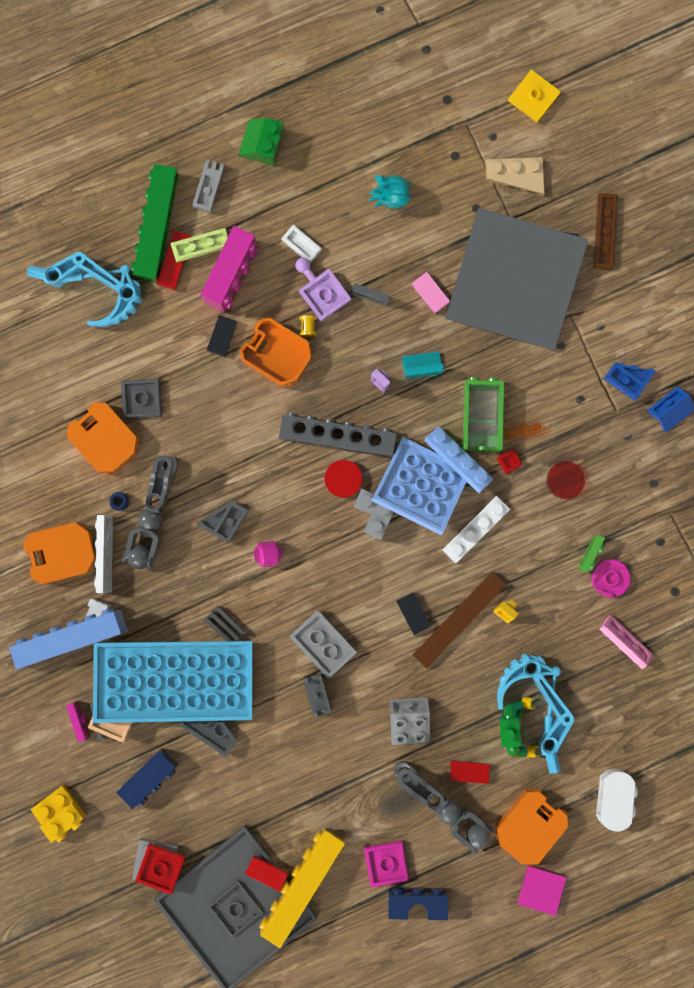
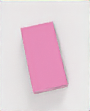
(430, 293)

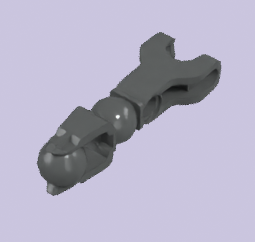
(151, 518)
(446, 809)

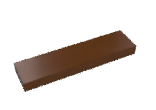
(605, 231)

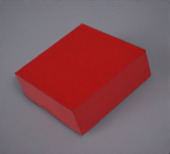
(509, 461)

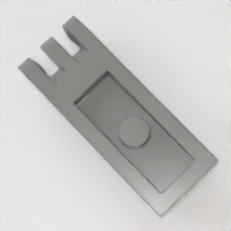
(208, 186)

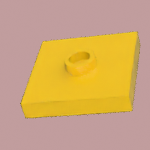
(534, 96)

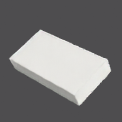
(301, 244)

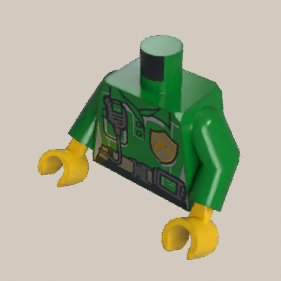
(513, 731)

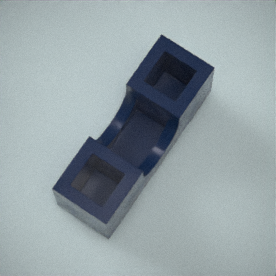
(401, 901)

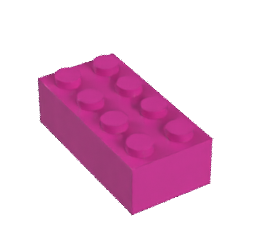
(229, 269)

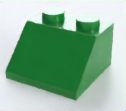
(262, 140)

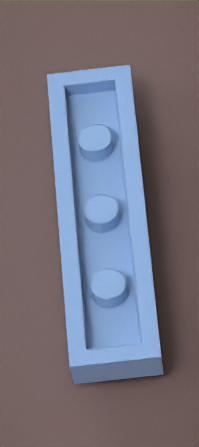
(458, 459)

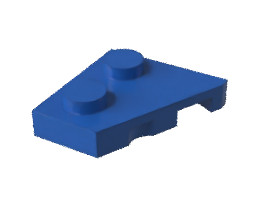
(628, 379)

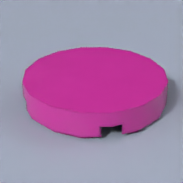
(610, 578)

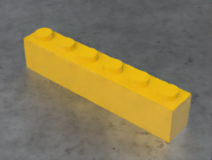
(301, 887)

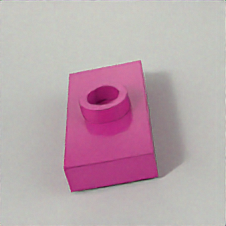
(78, 721)

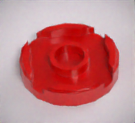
(343, 478)

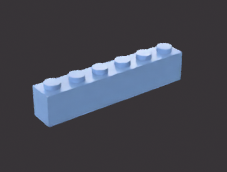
(67, 639)

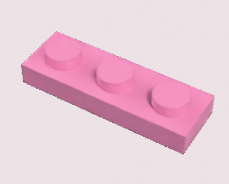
(626, 642)

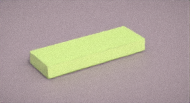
(199, 245)

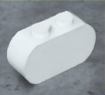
(616, 799)

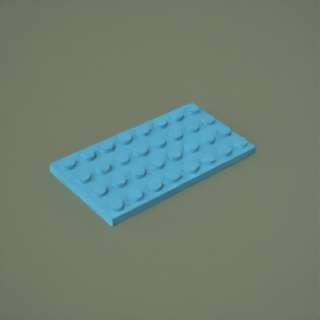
(172, 681)

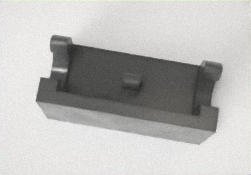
(317, 695)

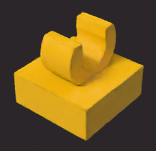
(506, 610)

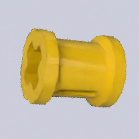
(308, 326)

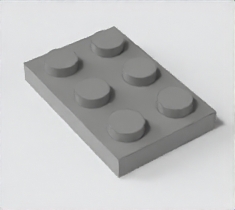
(323, 644)

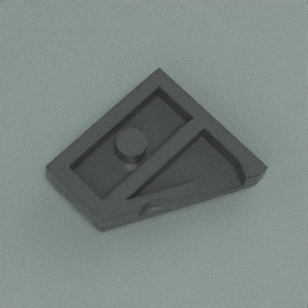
(224, 521)

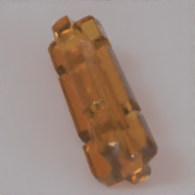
(522, 431)

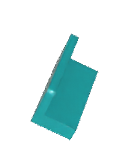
(422, 365)

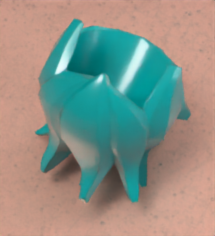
(391, 191)

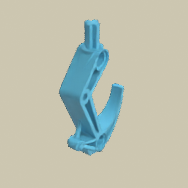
(70, 270)
(554, 729)

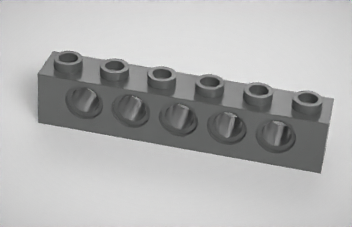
(288, 433)

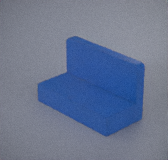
(672, 408)

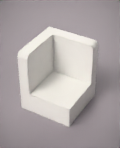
(96, 607)

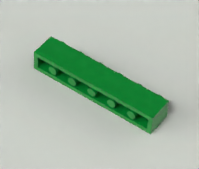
(156, 223)

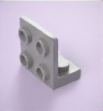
(409, 721)

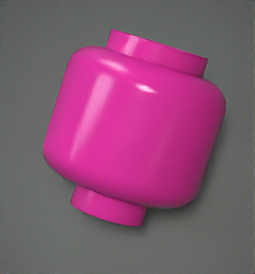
(268, 553)

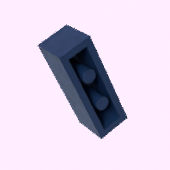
(147, 779)

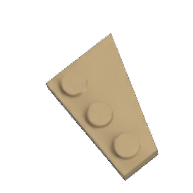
(518, 173)

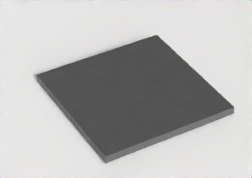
(516, 279)
(222, 908)

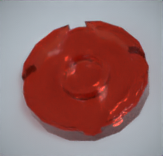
(565, 480)

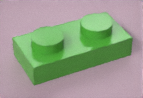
(595, 546)

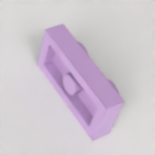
(380, 380)

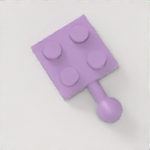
(322, 293)

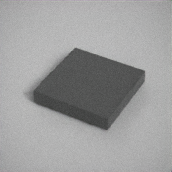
(141, 398)

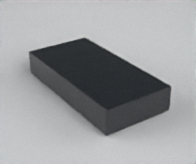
(222, 336)
(413, 613)

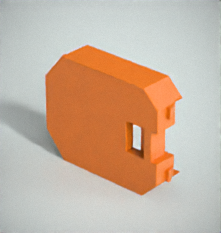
(282, 357)
(108, 443)
(66, 549)
(525, 832)

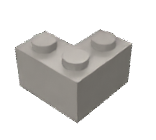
(379, 516)

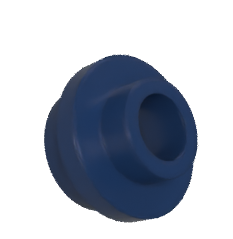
(113, 501)

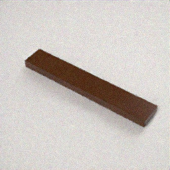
(459, 620)

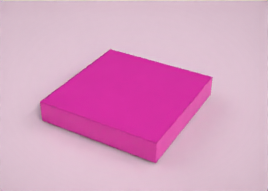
(386, 863)
(541, 890)

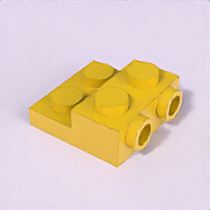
(58, 814)

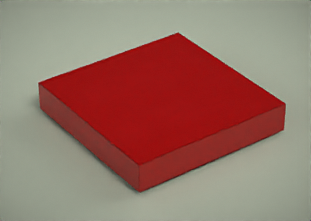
(160, 868)

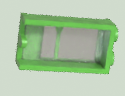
(483, 415)

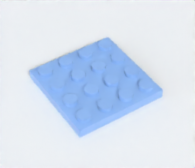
(420, 486)

